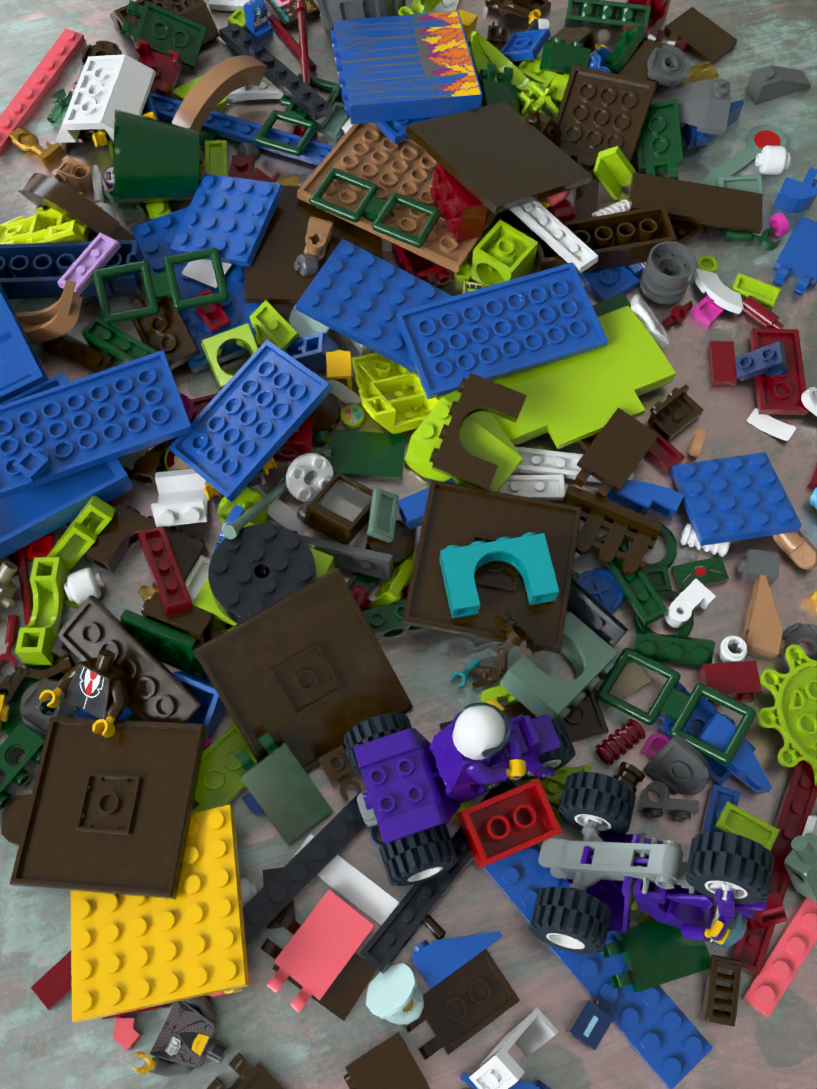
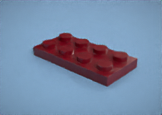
(780, 393)

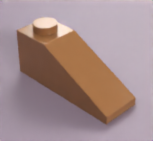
(763, 625)

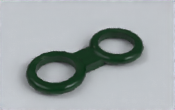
(659, 578)

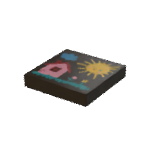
(285, 11)

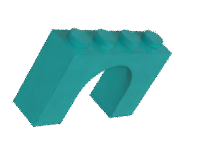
(526, 553)

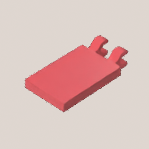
(320, 948)

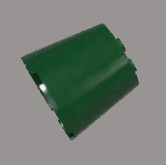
(154, 160)

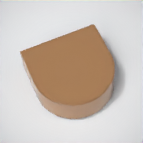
(697, 442)

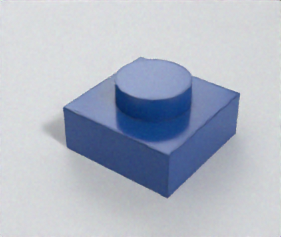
(32, 464)

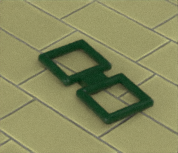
(295, 116)
(375, 208)
(160, 285)
(677, 705)

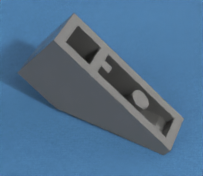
(775, 82)

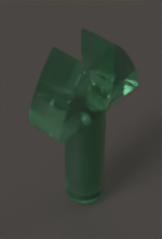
(61, 102)

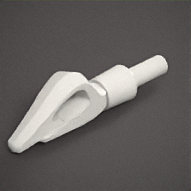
(98, 186)

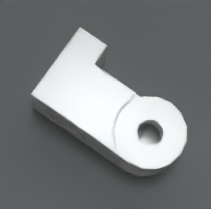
(682, 607)

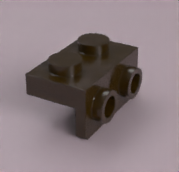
(674, 413)

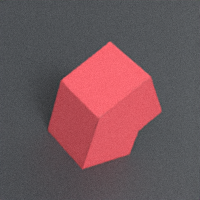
(126, 1032)

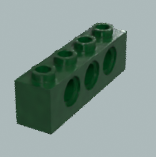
(608, 13)
(387, 621)
(18, 774)

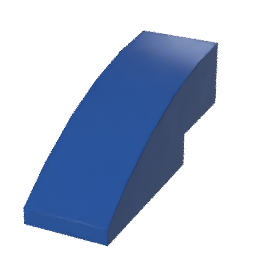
(647, 496)

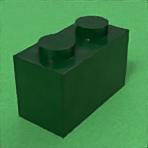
(561, 57)

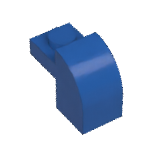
(797, 195)

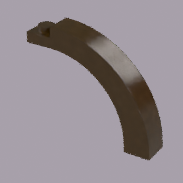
(54, 194)

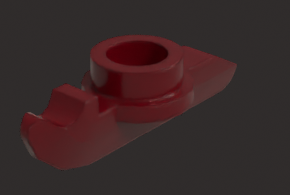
(678, 313)

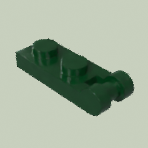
(625, 48)

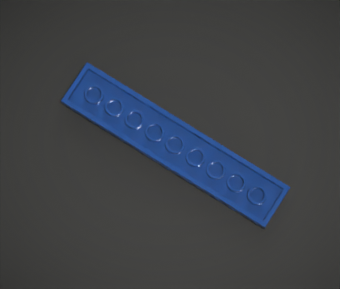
(644, 1018)

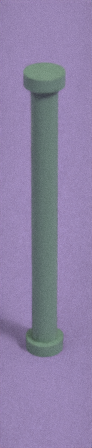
(232, 530)

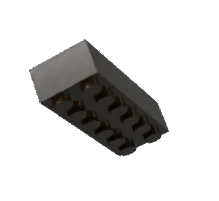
(615, 238)

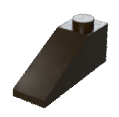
(586, 195)

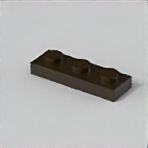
(78, 354)

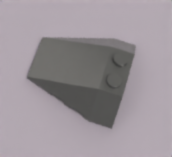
(701, 104)

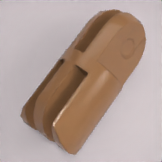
(798, 549)

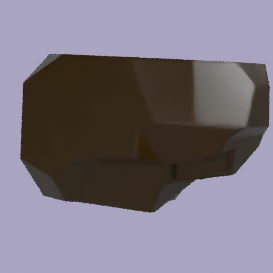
(149, 464)

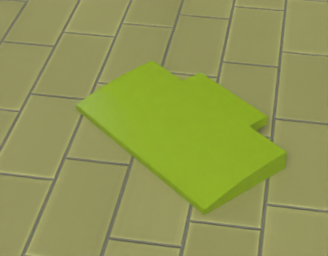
(583, 391)

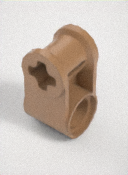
(75, 175)
(318, 236)

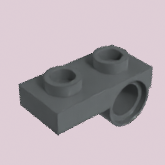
(680, 808)

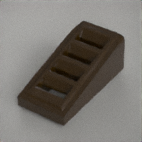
(731, 1004)

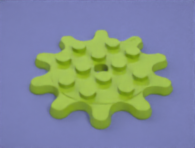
(794, 708)

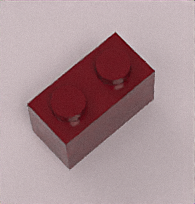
(732, 679)

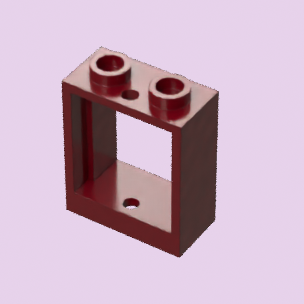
(433, 276)

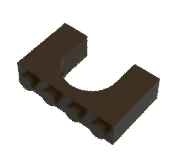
(476, 396)
(122, 534)

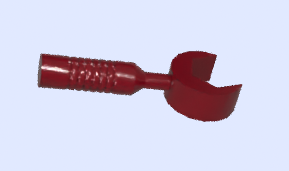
(10, 641)

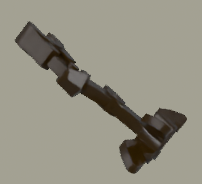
(517, 636)
(14, 682)

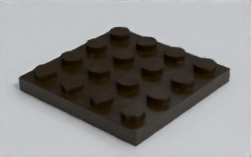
(602, 112)

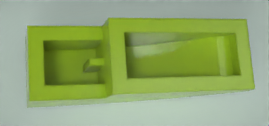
(82, 531)

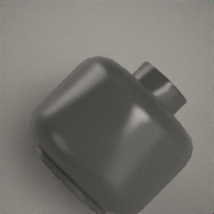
(248, 149)
(306, 264)

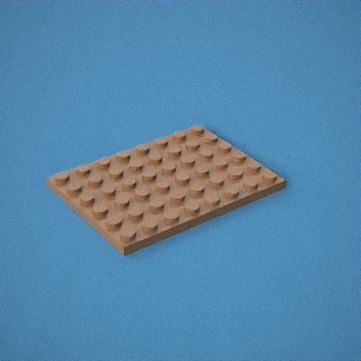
(398, 169)

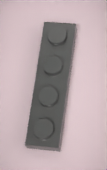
(354, 558)

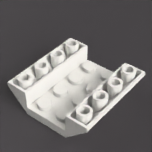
(102, 87)

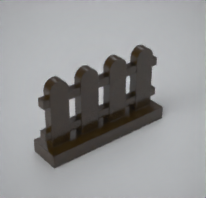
(619, 522)

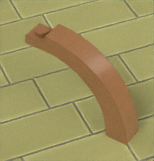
(215, 86)
(53, 320)

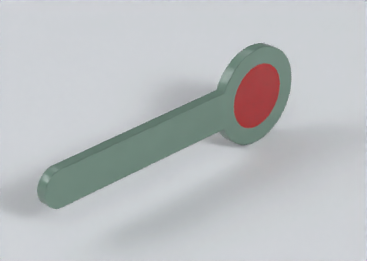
(756, 140)

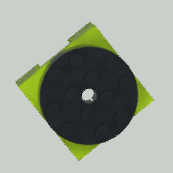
(233, 584)

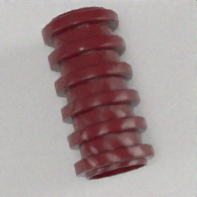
(620, 742)

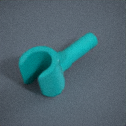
(464, 674)

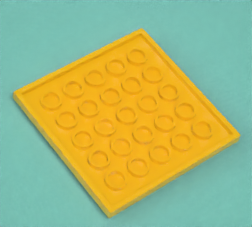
(160, 950)

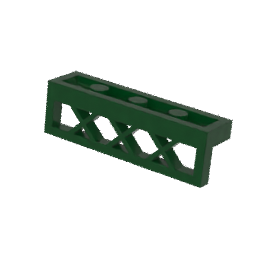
(115, 342)

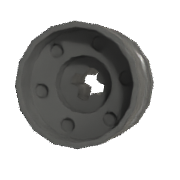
(668, 272)

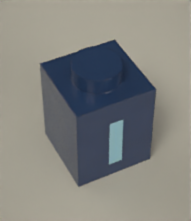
(590, 1023)

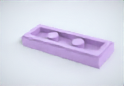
(93, 258)

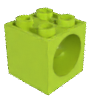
(503, 255)
(211, 346)

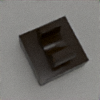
(497, 34)

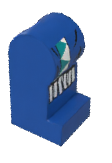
(257, 20)

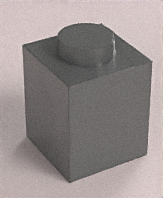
(758, 563)

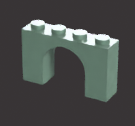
(551, 696)

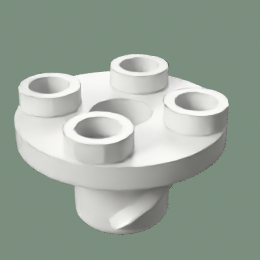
(308, 476)

